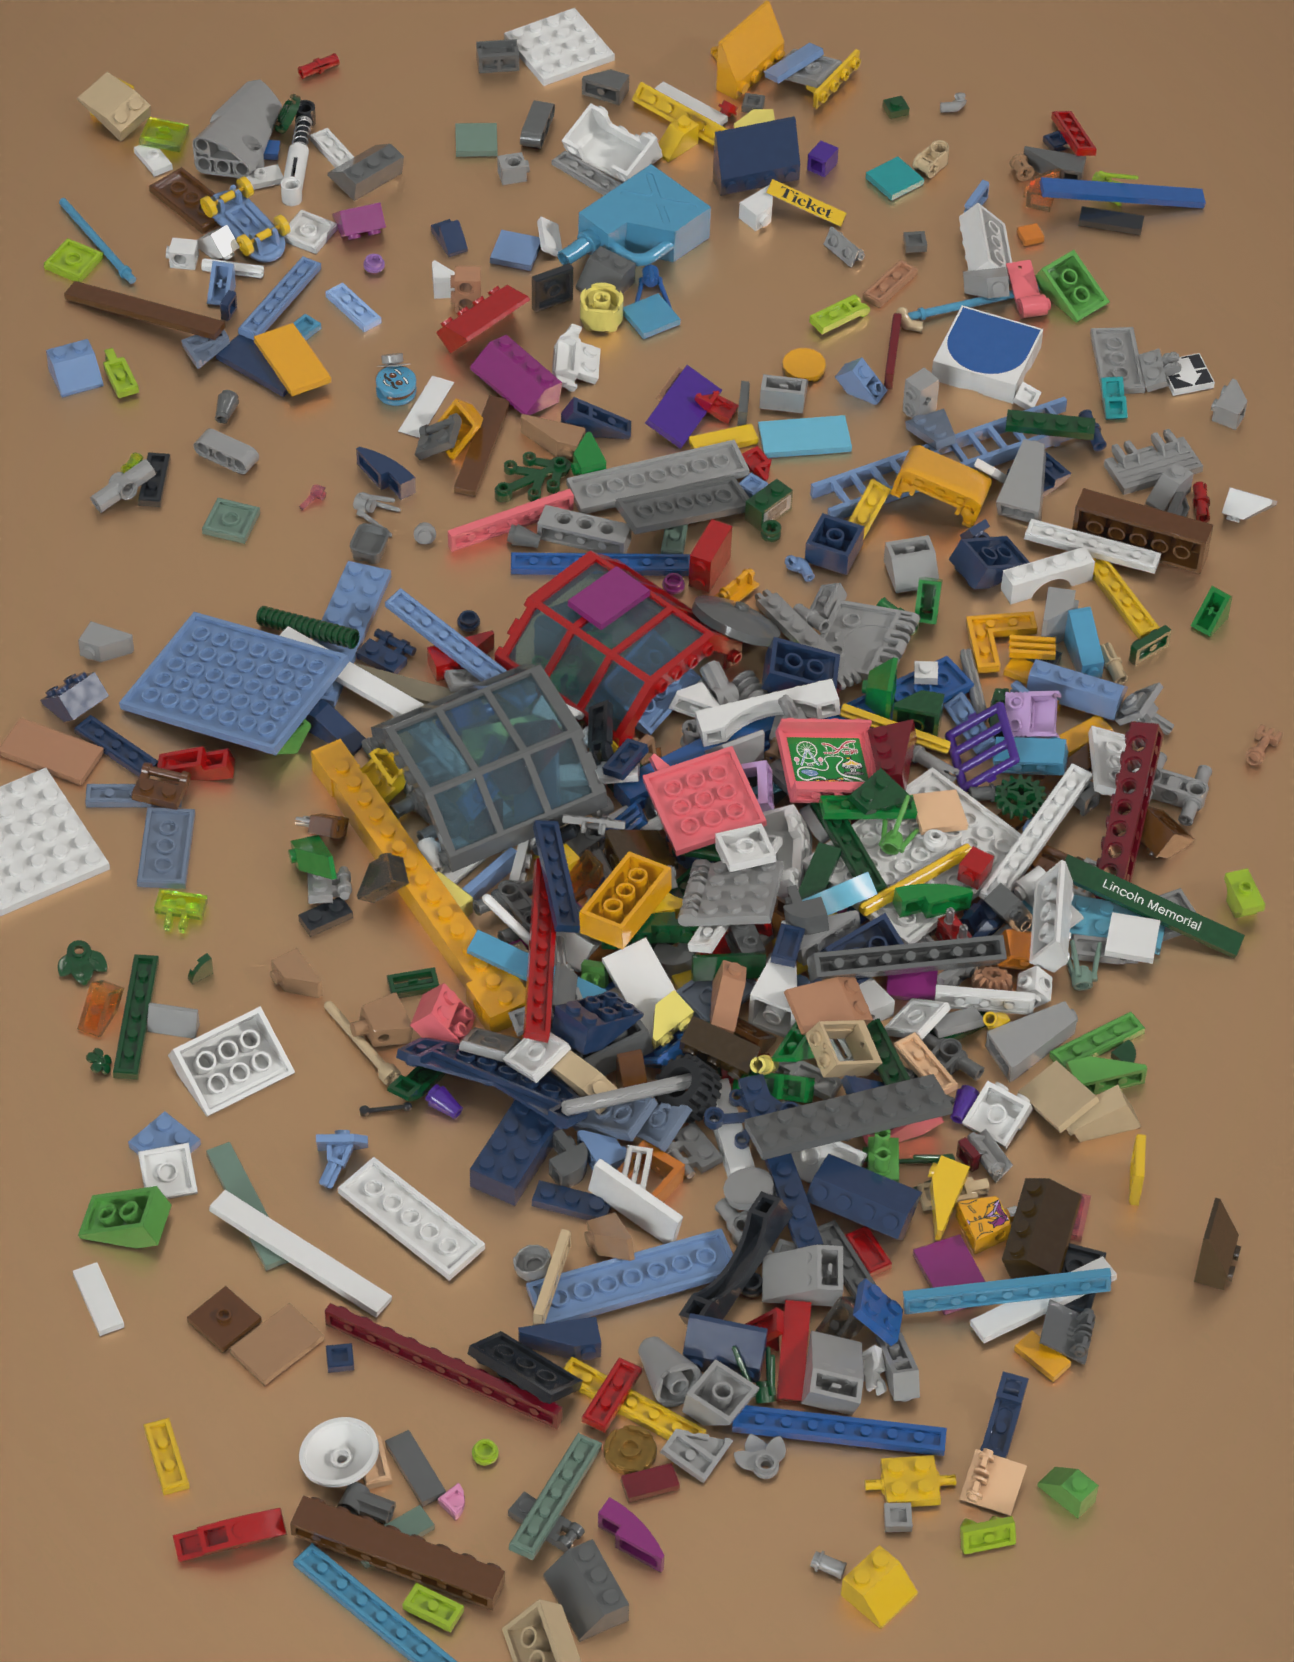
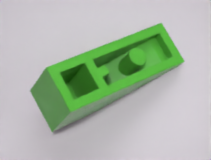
(1102, 1073)

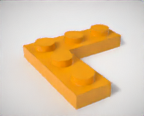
(984, 628)

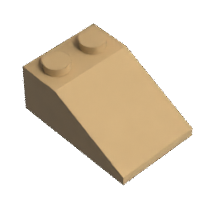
(115, 105)

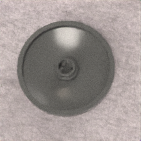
(735, 620)

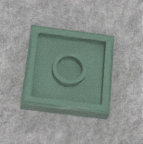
(476, 139)
(231, 520)

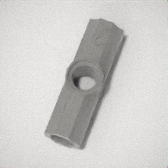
(123, 485)
(718, 683)

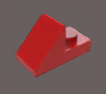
(774, 1323)

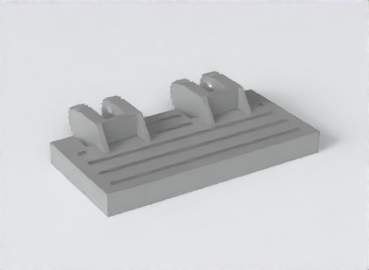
(1145, 466)

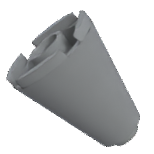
(667, 1371)

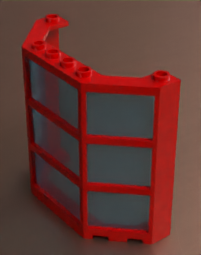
(623, 661)

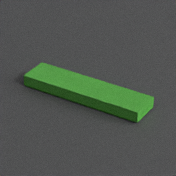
(1099, 1040)

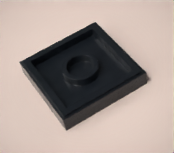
(552, 287)

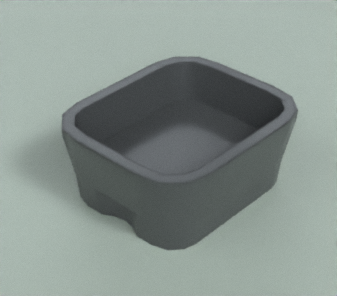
(369, 543)

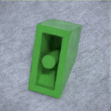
(1070, 1489)

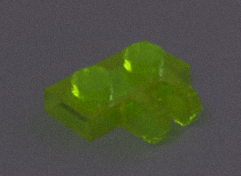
(180, 905)

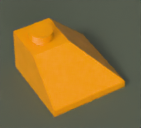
(470, 424)

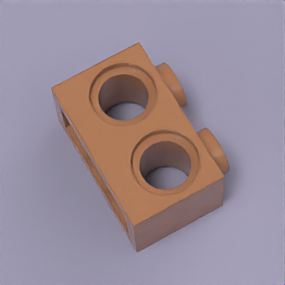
(467, 286)

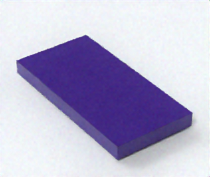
(678, 411)

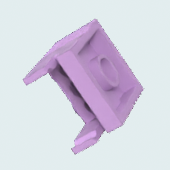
(1032, 713)

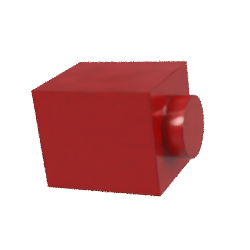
(975, 868)

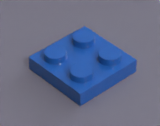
(878, 1312)

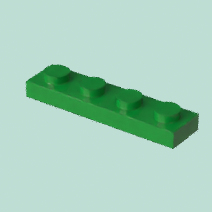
(841, 808)

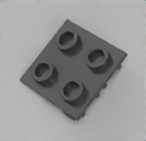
(1068, 1331)

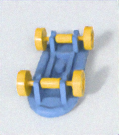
(247, 223)

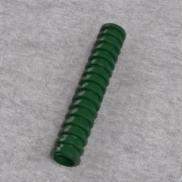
(309, 627)

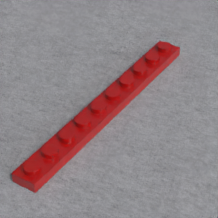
(540, 963)

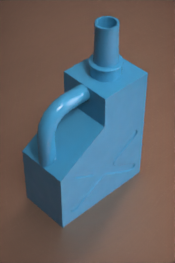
(642, 221)

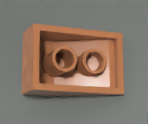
(827, 1001)

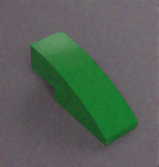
(930, 899)
(787, 1086)

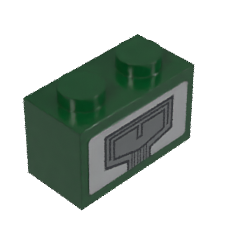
(768, 503)

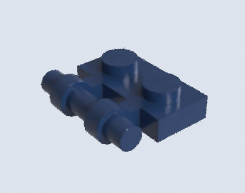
(383, 658)

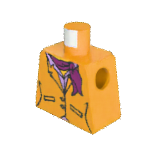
(984, 1222)

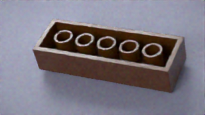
(1179, 539)

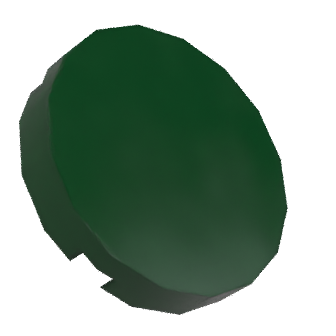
(287, 113)

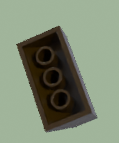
(1041, 1229)

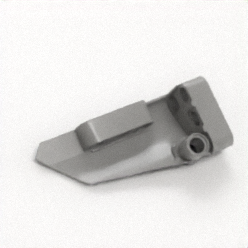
(238, 132)

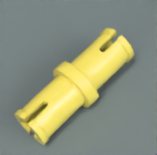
(763, 1065)

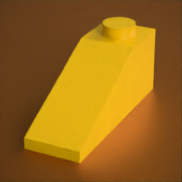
(945, 1188)

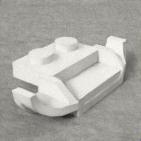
(575, 359)

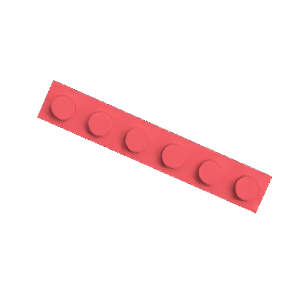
(501, 522)

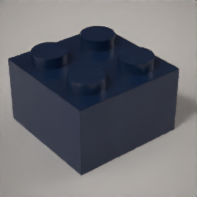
(834, 544)

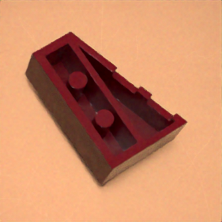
(893, 749)

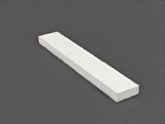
(1097, 546)
(1015, 1314)

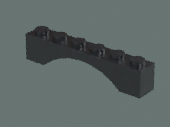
(762, 1227)

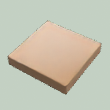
(940, 811)

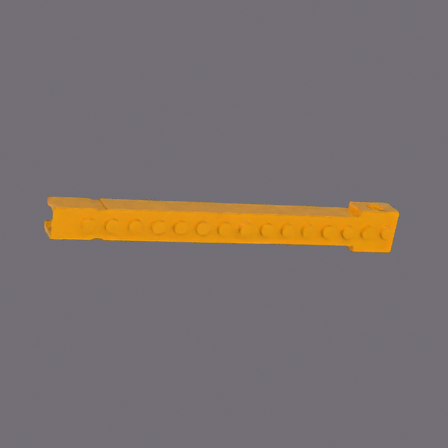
(489, 990)

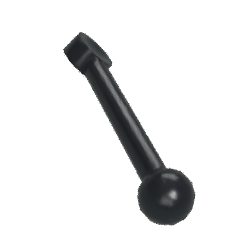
(365, 1110)

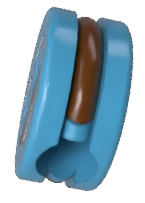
(396, 385)

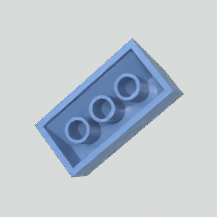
(1078, 689)

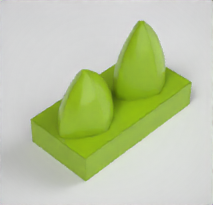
(987, 1535)

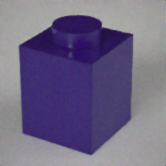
(822, 158)

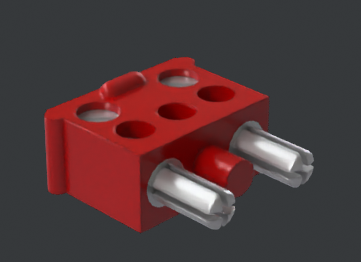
(950, 927)

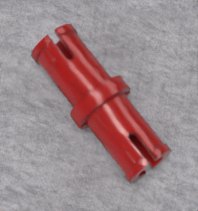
(318, 66)
(1201, 501)

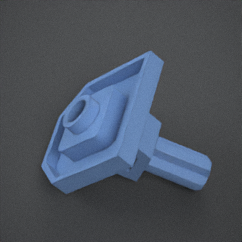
(339, 1149)

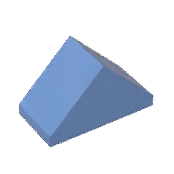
(221, 280)

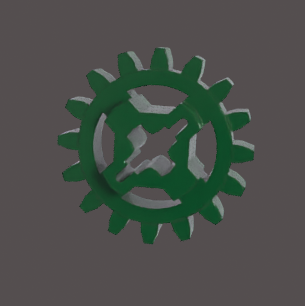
(1020, 797)

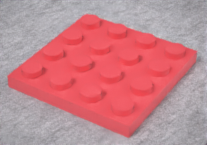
(703, 799)

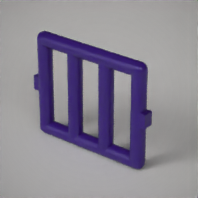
(1008, 743)

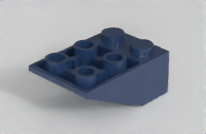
(594, 1021)

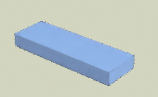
(353, 307)

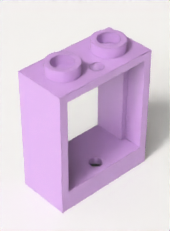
(765, 782)

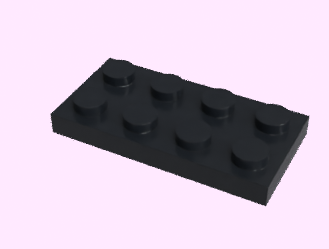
(524, 1367)

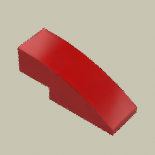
(201, 764)

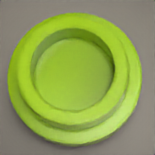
(485, 1452)

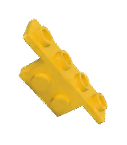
(835, 79)

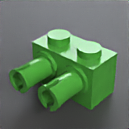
(883, 1155)

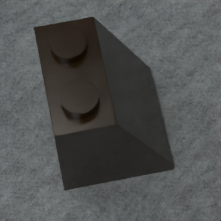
(641, 842)

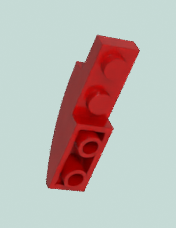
(229, 1534)

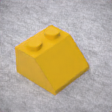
(878, 1587)

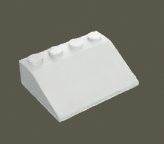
(231, 1062)

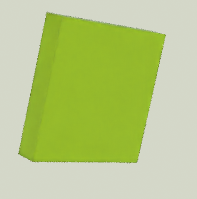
(73, 260)

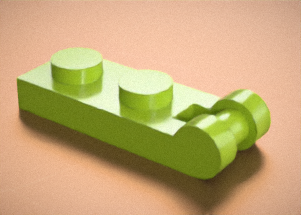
(839, 314)

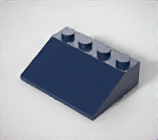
(755, 155)

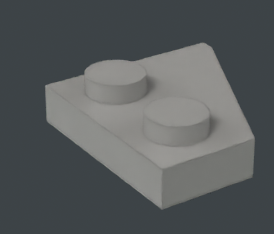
(695, 1452)

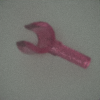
(316, 492)

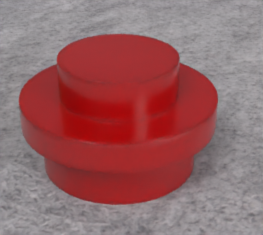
(728, 108)

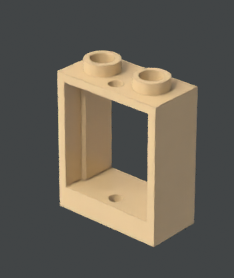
(855, 1033)

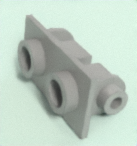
(843, 247)
(991, 1155)

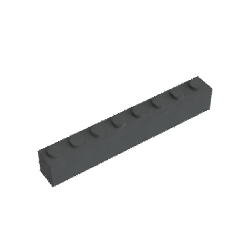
(907, 958)

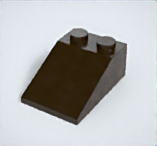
(1218, 1249)

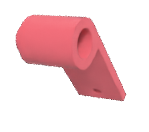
(1026, 291)

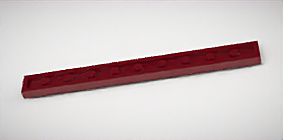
(442, 1365)

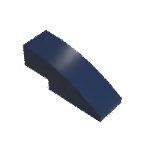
(386, 472)

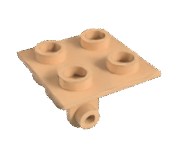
(993, 1482)

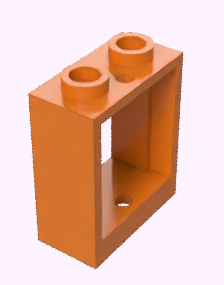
(663, 1164)

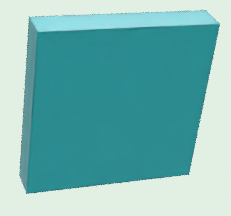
(894, 178)

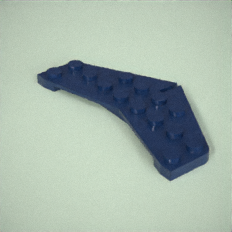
(542, 1097)

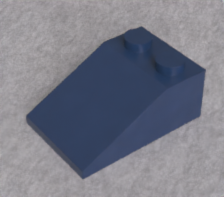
(984, 559)
(797, 664)

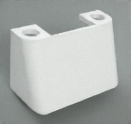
(610, 146)

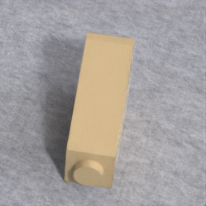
(1107, 1117)

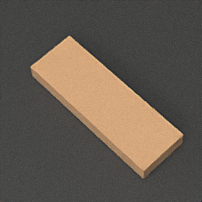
(923, 1061)

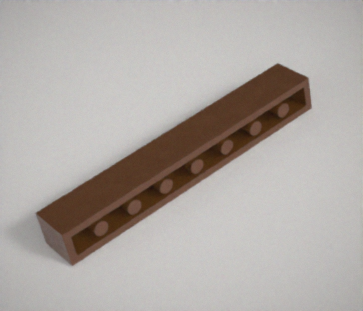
(398, 1552)

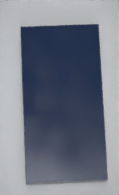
(247, 359)

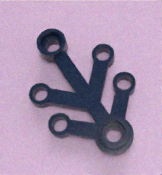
(733, 1118)

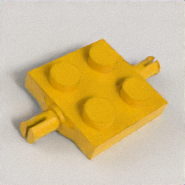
(910, 1481)

